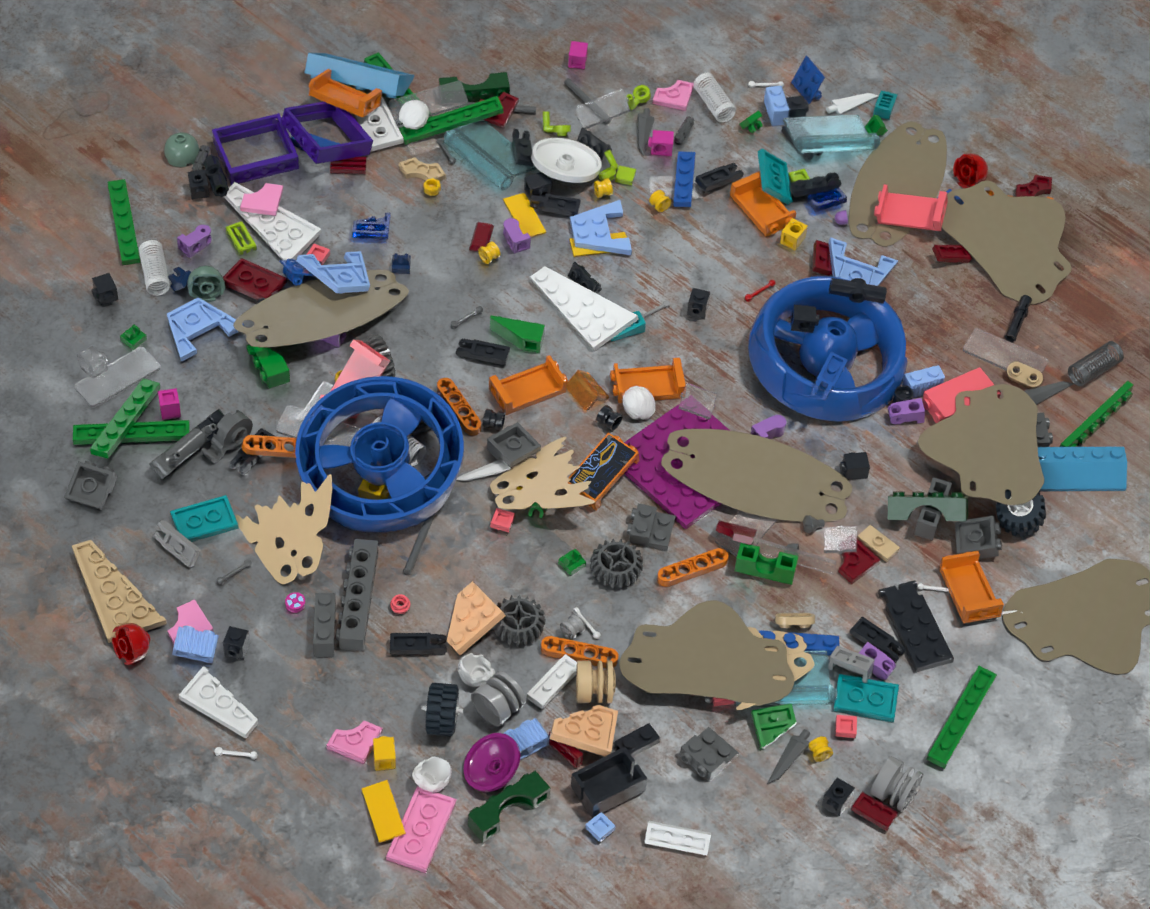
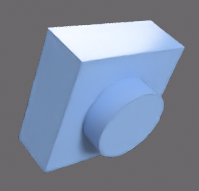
(600, 827)

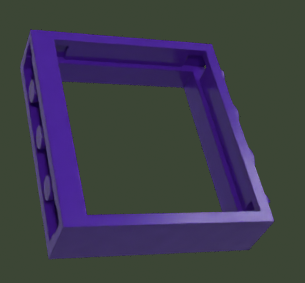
(360, 144)
(260, 168)

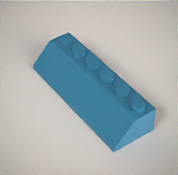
(359, 74)
(1083, 468)

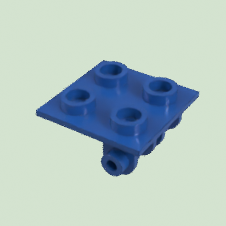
(808, 80)
(294, 271)

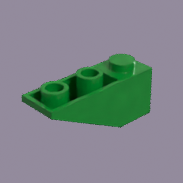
(522, 334)
(271, 366)

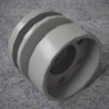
(498, 698)
(895, 783)

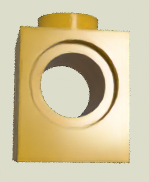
(793, 234)
(365, 491)
(384, 753)

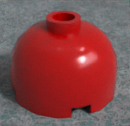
(970, 170)
(131, 642)

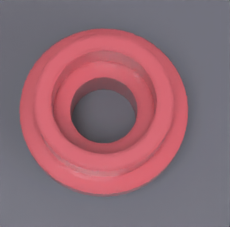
(400, 599)

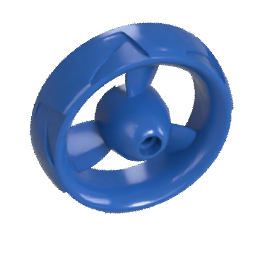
(868, 325)
(382, 452)

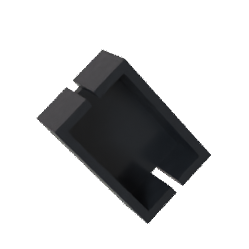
(608, 782)

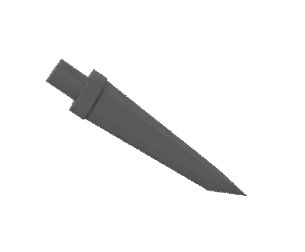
(645, 125)
(1042, 393)
(793, 750)

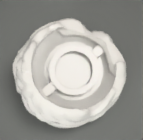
(414, 114)
(638, 403)
(475, 670)
(432, 774)

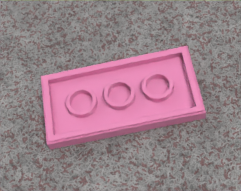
(424, 827)

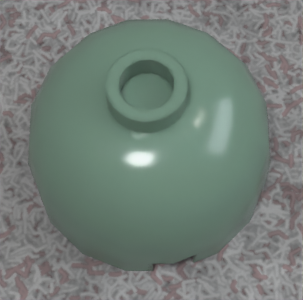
(181, 149)
(205, 283)

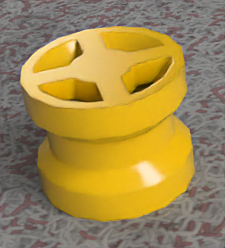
(603, 188)
(660, 201)
(489, 252)
(820, 748)

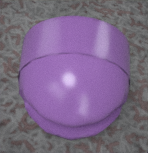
(841, 217)

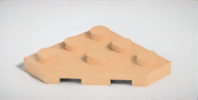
(472, 618)
(587, 730)

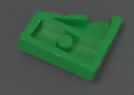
(772, 723)

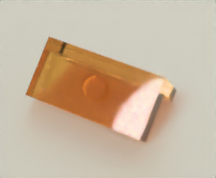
(586, 389)

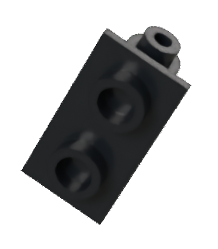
(590, 140)
(582, 277)

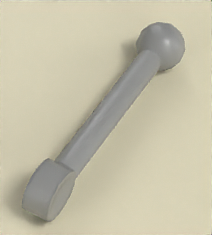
(666, 304)

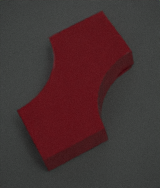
(1038, 186)

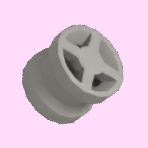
(572, 626)

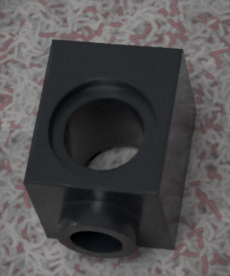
(804, 318)

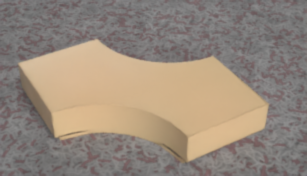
(415, 169)

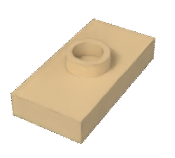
(878, 543)

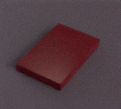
(253, 280)

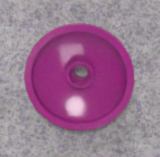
(491, 762)

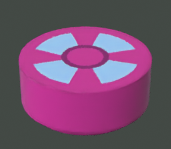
(295, 602)

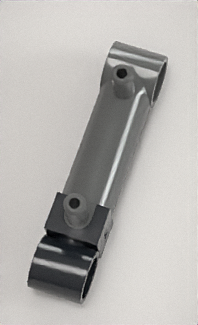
(187, 445)

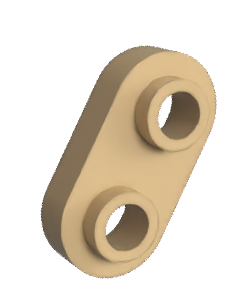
(1024, 375)
(804, 620)

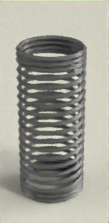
(1104, 349)

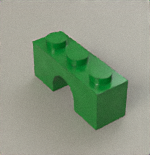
(778, 569)

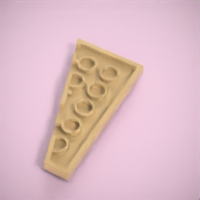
(112, 593)

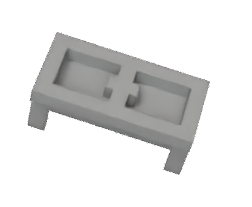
(852, 661)

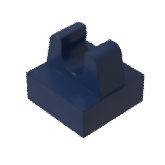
(401, 263)
(179, 281)

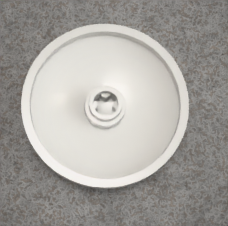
(566, 160)

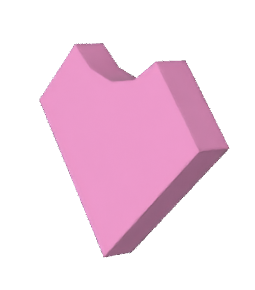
(675, 96)
(264, 201)
(190, 615)
(355, 742)

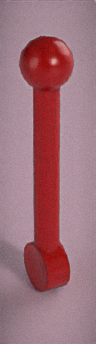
(748, 297)

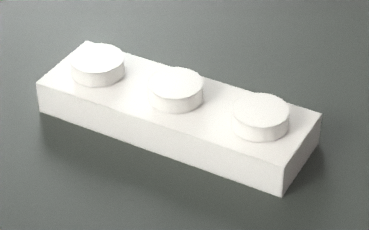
(553, 682)
(677, 838)

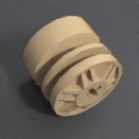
(594, 682)

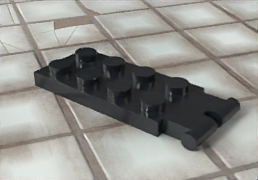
(916, 626)

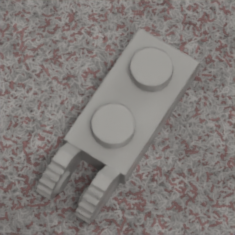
(177, 544)

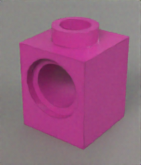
(577, 55)
(661, 143)
(169, 404)

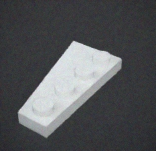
(213, 700)

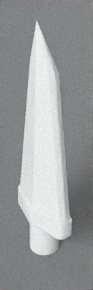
(848, 103)
(490, 469)

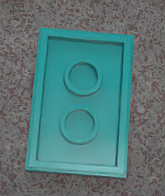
(774, 176)
(205, 519)
(867, 699)

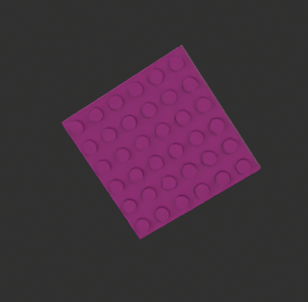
(655, 481)

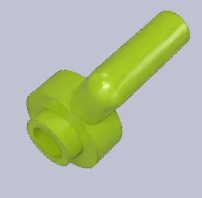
(637, 92)
(562, 130)
(610, 171)

